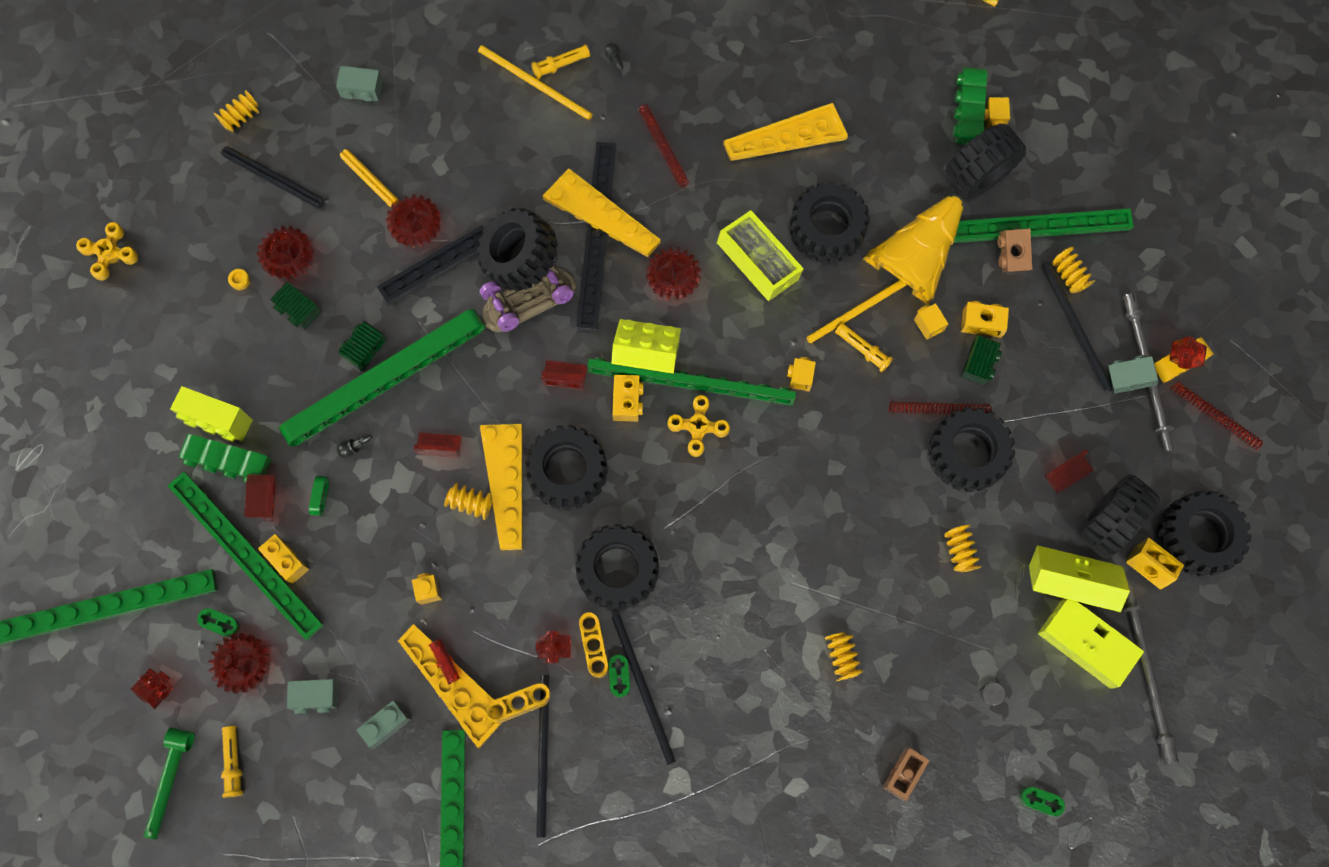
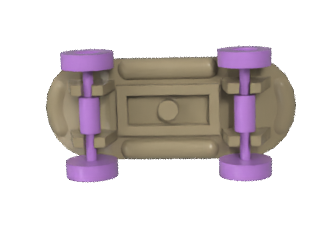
(513, 307)

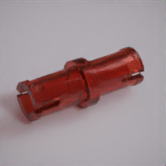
(444, 661)

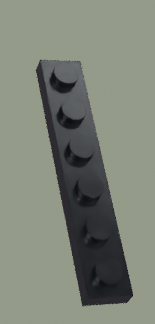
(431, 267)

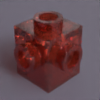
(1188, 353)
(553, 647)
(152, 687)

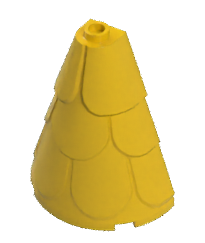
(920, 248)

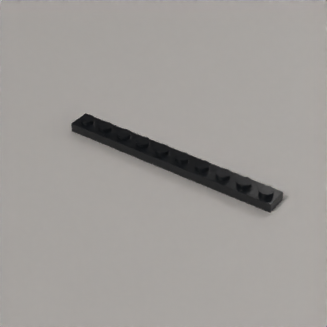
(596, 243)

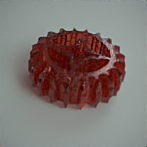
(405, 213)
(290, 241)
(689, 270)
(221, 671)

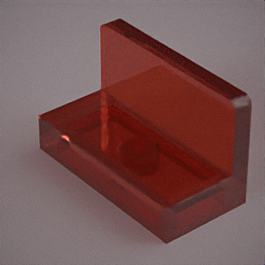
(564, 375)
(438, 445)
(1069, 472)
(260, 497)

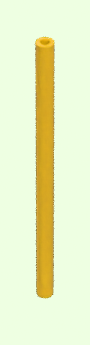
(535, 82)
(855, 311)

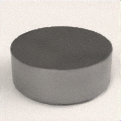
(993, 694)

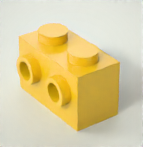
(626, 398)

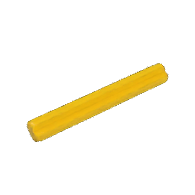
(364, 173)

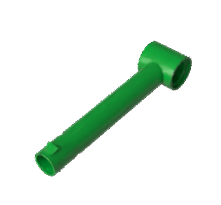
(177, 742)

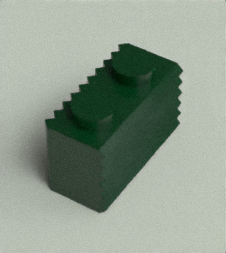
(295, 305)
(362, 345)
(981, 359)

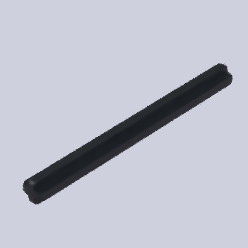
(272, 177)

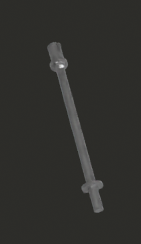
(1134, 314)
(1165, 739)

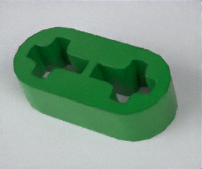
(319, 495)
(220, 617)
(624, 675)
(1043, 796)

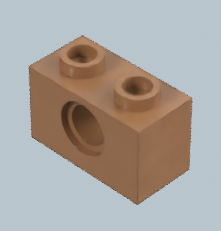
(1022, 241)
(905, 774)

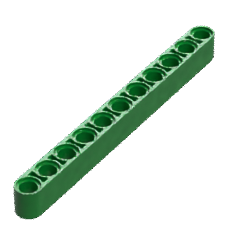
(381, 378)

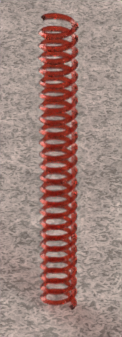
(663, 147)
(936, 405)
(1218, 413)

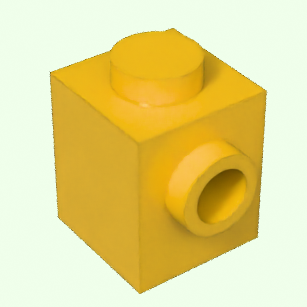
(996, 111)
(930, 321)
(801, 374)
(426, 588)

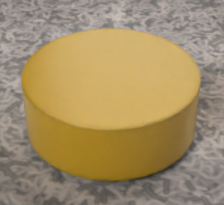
(239, 279)

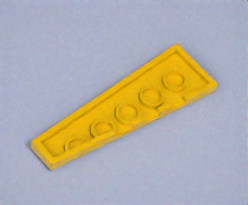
(796, 132)
(586, 203)
(505, 473)
(463, 698)

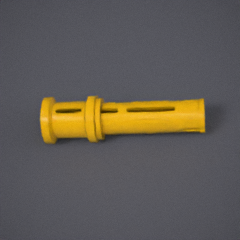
(551, 63)
(871, 352)
(228, 775)

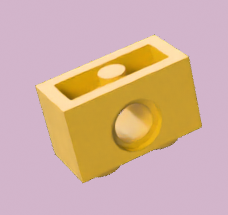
(974, 324)
(283, 559)
(1154, 563)

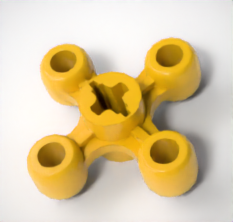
(107, 251)
(706, 425)

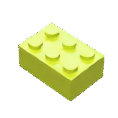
(646, 346)
(211, 415)

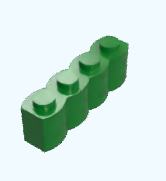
(971, 104)
(223, 458)

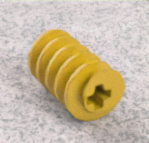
(237, 111)
(1071, 271)
(468, 501)
(961, 549)
(844, 656)

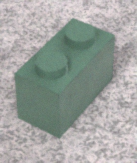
(359, 83)
(1133, 374)
(312, 695)
(383, 724)

